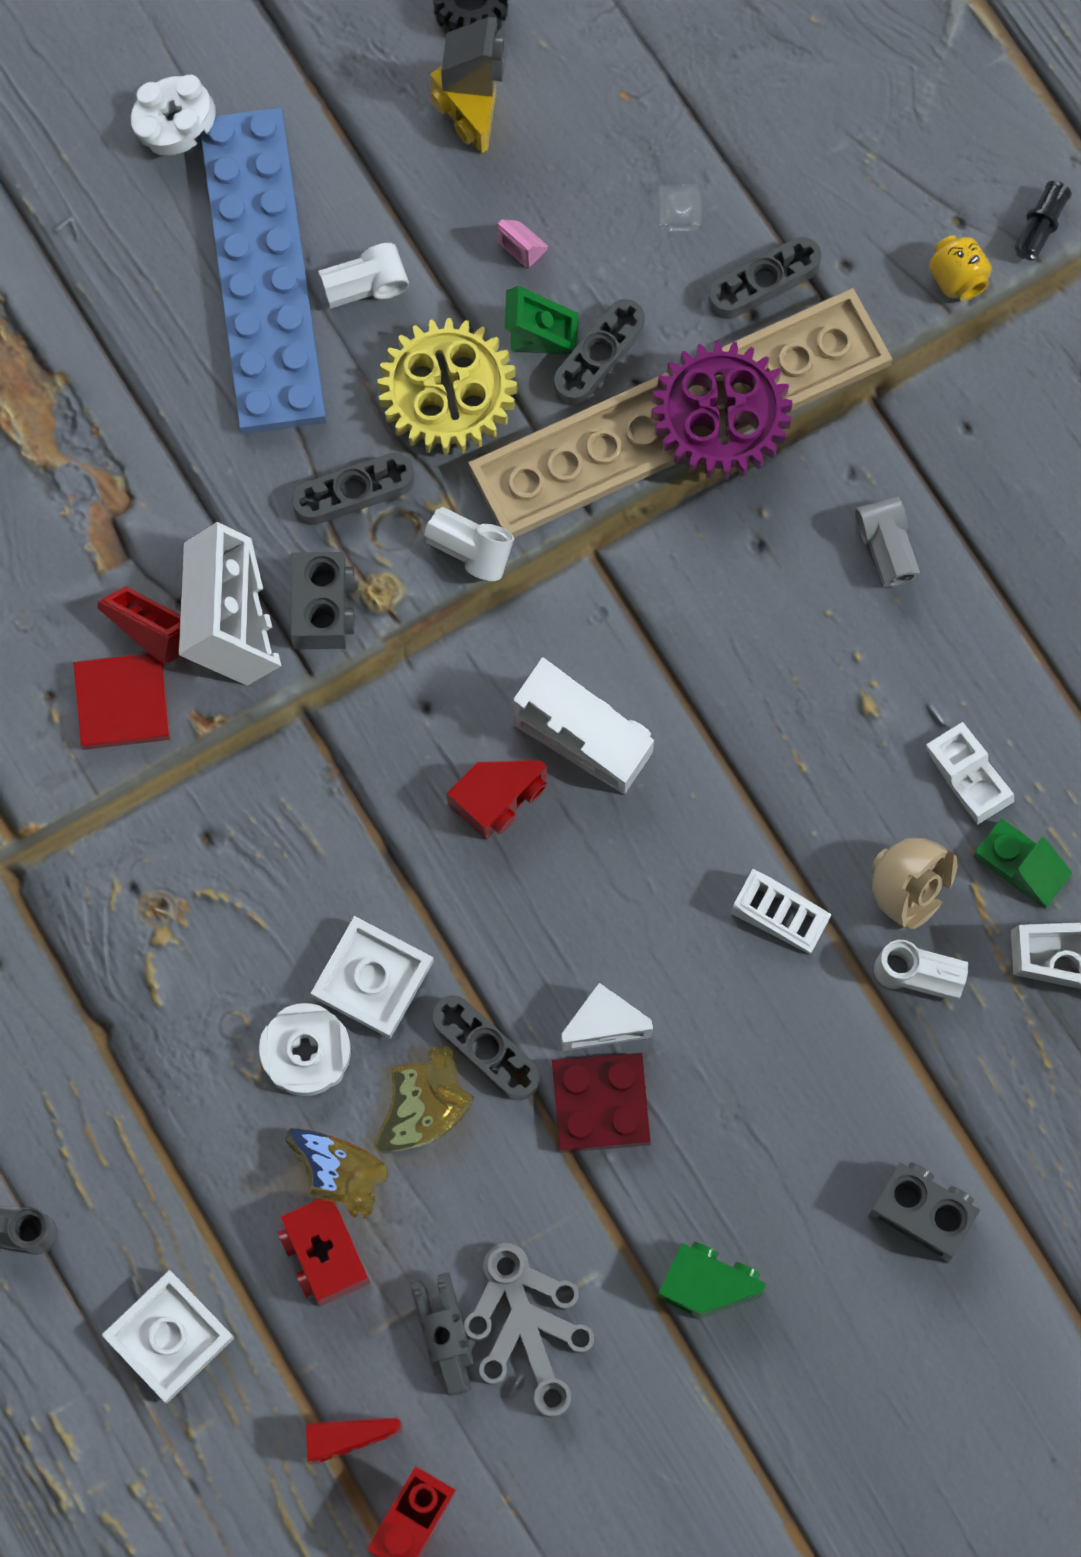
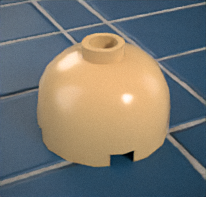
(910, 878)

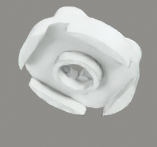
(162, 98)
(285, 1033)

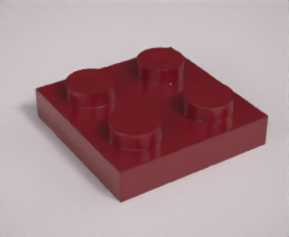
(601, 1102)

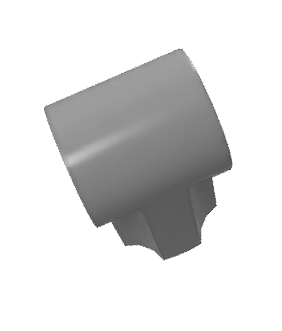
(885, 530)

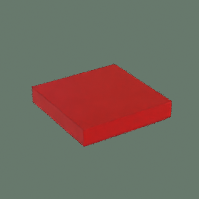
(121, 701)

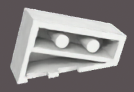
(222, 608)

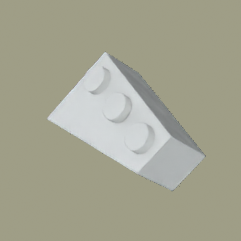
(581, 727)

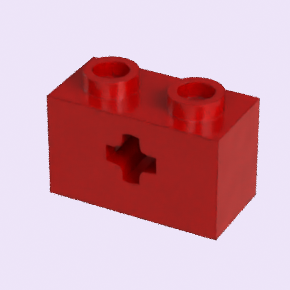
(323, 1223)

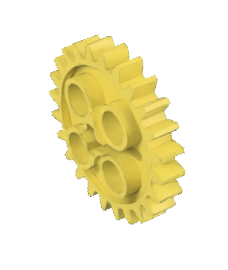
(485, 377)

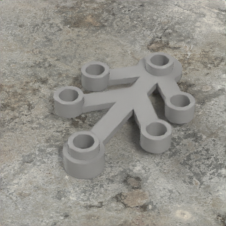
(525, 1321)

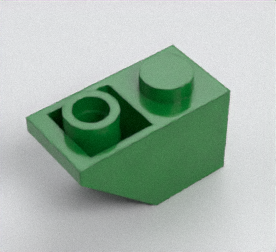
(706, 1285)

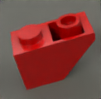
(494, 791)
(412, 1517)

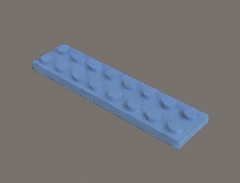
(262, 272)

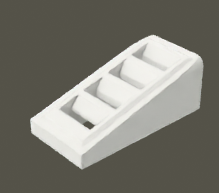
(774, 889)

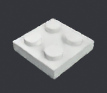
(372, 977)
(168, 1336)

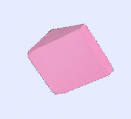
(520, 242)

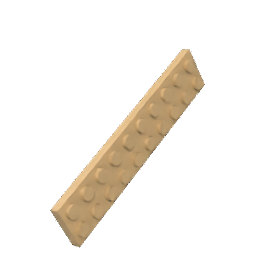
(616, 439)

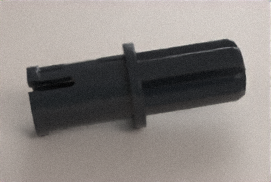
(1042, 220)

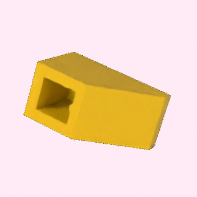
(470, 112)

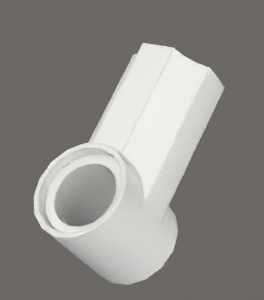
(375, 274)
(481, 546)
(925, 972)

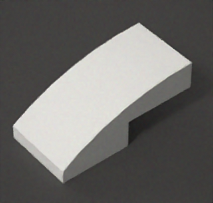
(969, 773)

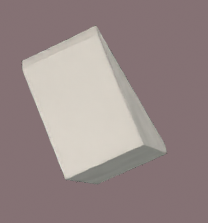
(605, 1021)

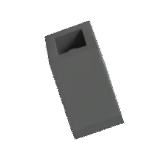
(473, 59)

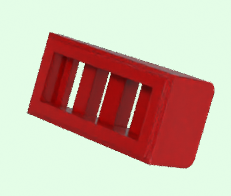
(146, 622)
(338, 1438)

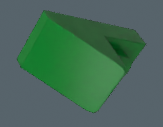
(539, 323)
(1023, 863)

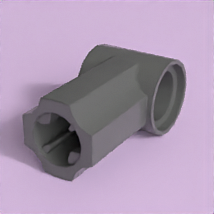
(12, 1226)

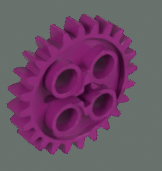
(682, 411)

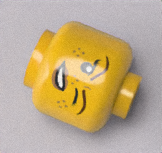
(960, 267)

